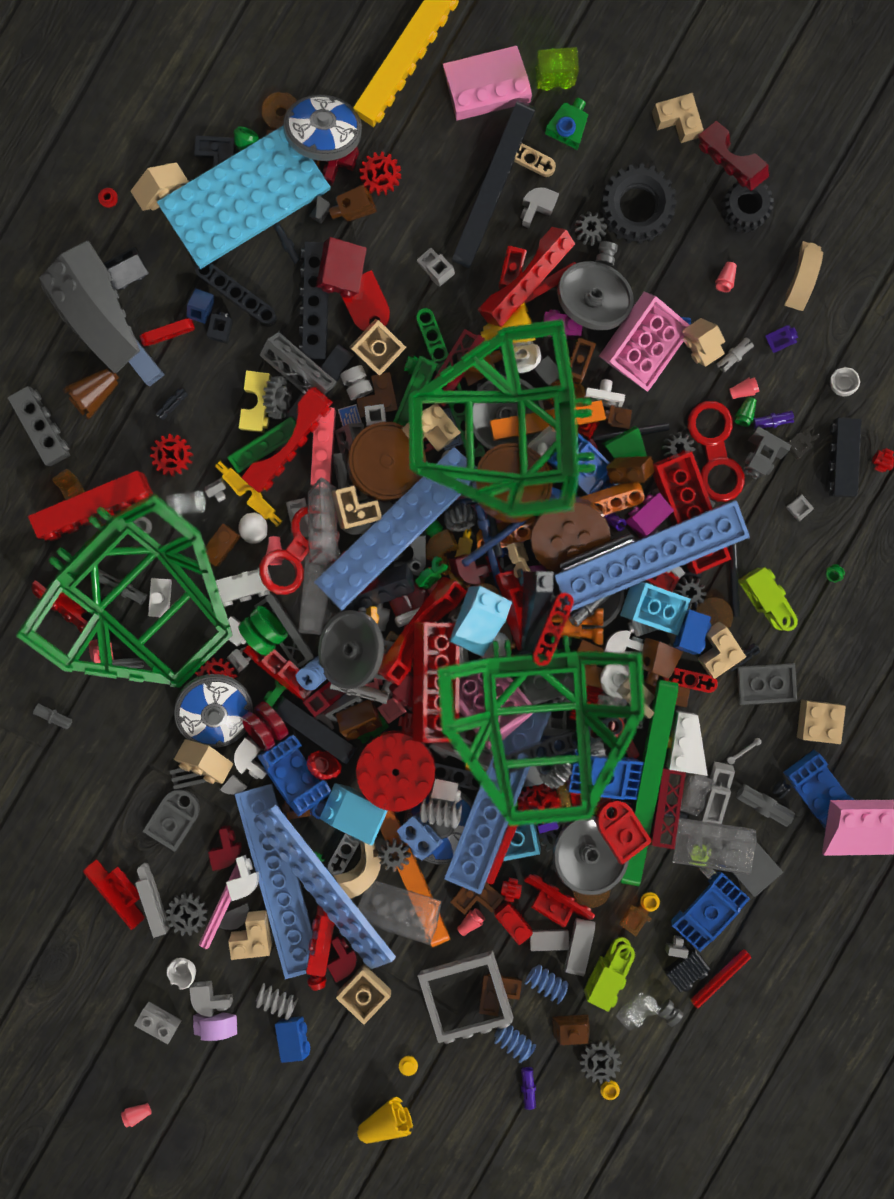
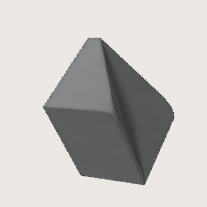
(320, 211)

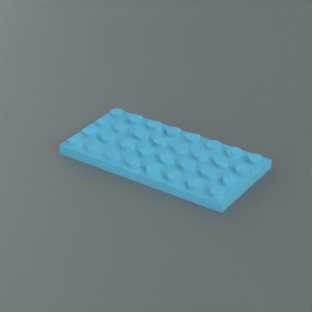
(242, 197)

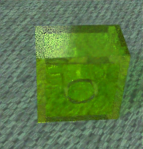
(556, 68)

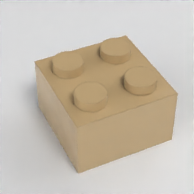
(377, 347)
(821, 721)
(363, 994)

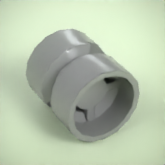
(356, 382)

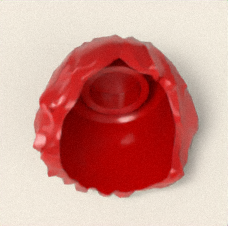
(323, 765)

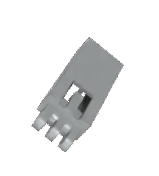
(151, 901)

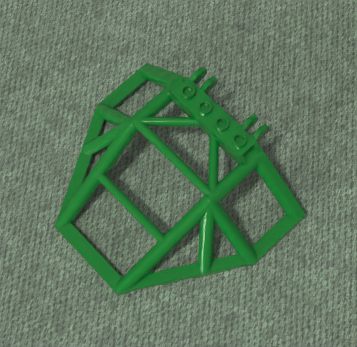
(510, 392)
(87, 561)
(586, 716)

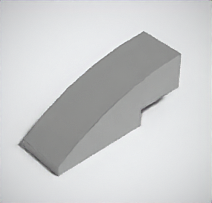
(718, 796)

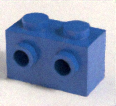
(693, 632)
(292, 1039)

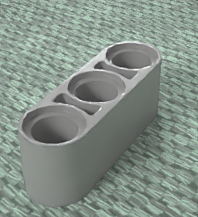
(579, 947)

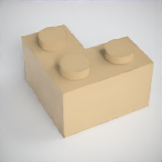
(679, 112)
(158, 183)
(704, 341)
(437, 427)
(352, 513)
(724, 652)
(203, 761)
(254, 940)

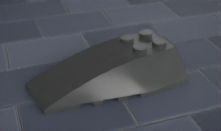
(88, 304)

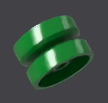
(262, 630)

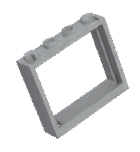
(459, 966)

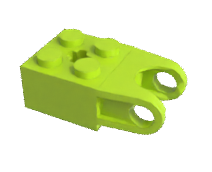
(768, 598)
(610, 975)

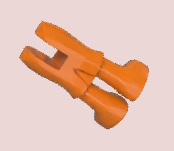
(595, 634)

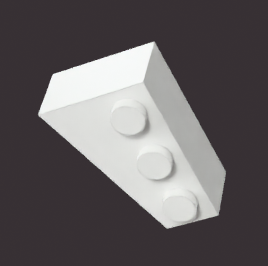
(241, 587)
(687, 746)

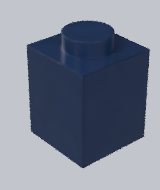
(200, 306)

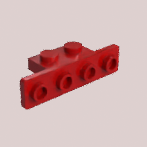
(65, 605)
(117, 891)
(555, 904)
(320, 944)

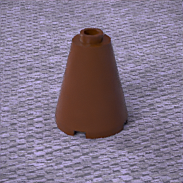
(92, 391)

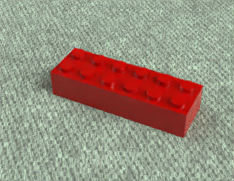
(685, 492)
(75, 511)
(430, 653)

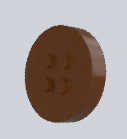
(506, 459)
(381, 462)
(568, 533)

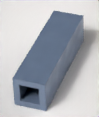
(145, 366)

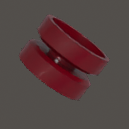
(264, 726)

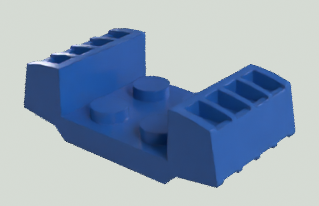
(591, 481)
(291, 775)
(623, 783)
(815, 784)
(710, 912)

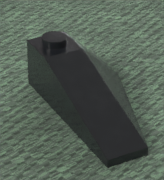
(538, 598)

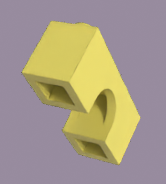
(255, 419)

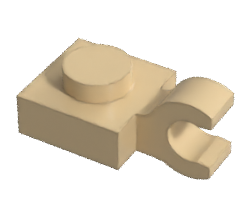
(519, 557)

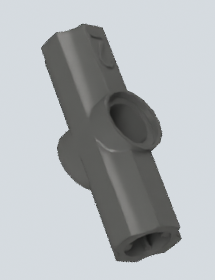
(765, 805)

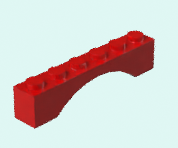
(504, 303)
(310, 410)
(399, 658)

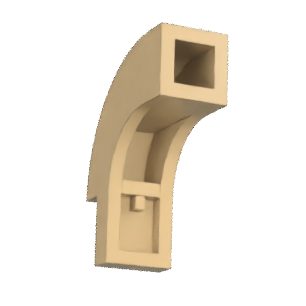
(805, 276)
(363, 875)

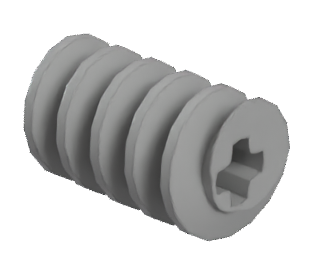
(440, 814)
(276, 1002)

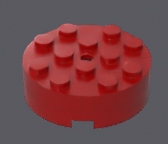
(391, 789)

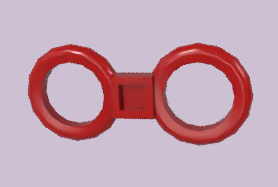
(716, 450)
(294, 553)

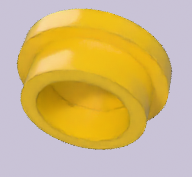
(650, 901)
(408, 1065)
(609, 1090)

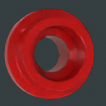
(113, 199)
(317, 982)

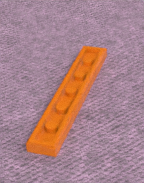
(508, 427)

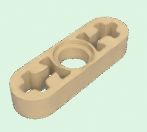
(544, 160)

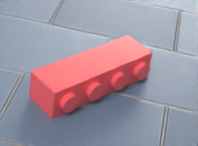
(323, 448)

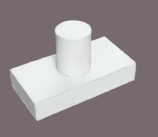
(608, 398)
(543, 440)
(159, 597)

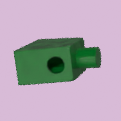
(575, 112)
(626, 444)

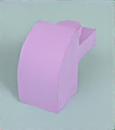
(215, 1027)

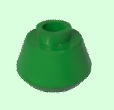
(244, 137)

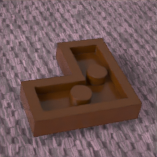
(383, 395)
(466, 898)
(489, 1000)

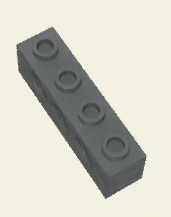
(21, 402)

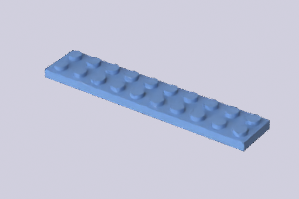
(389, 536)
(653, 555)
(485, 822)
(278, 885)
(323, 887)

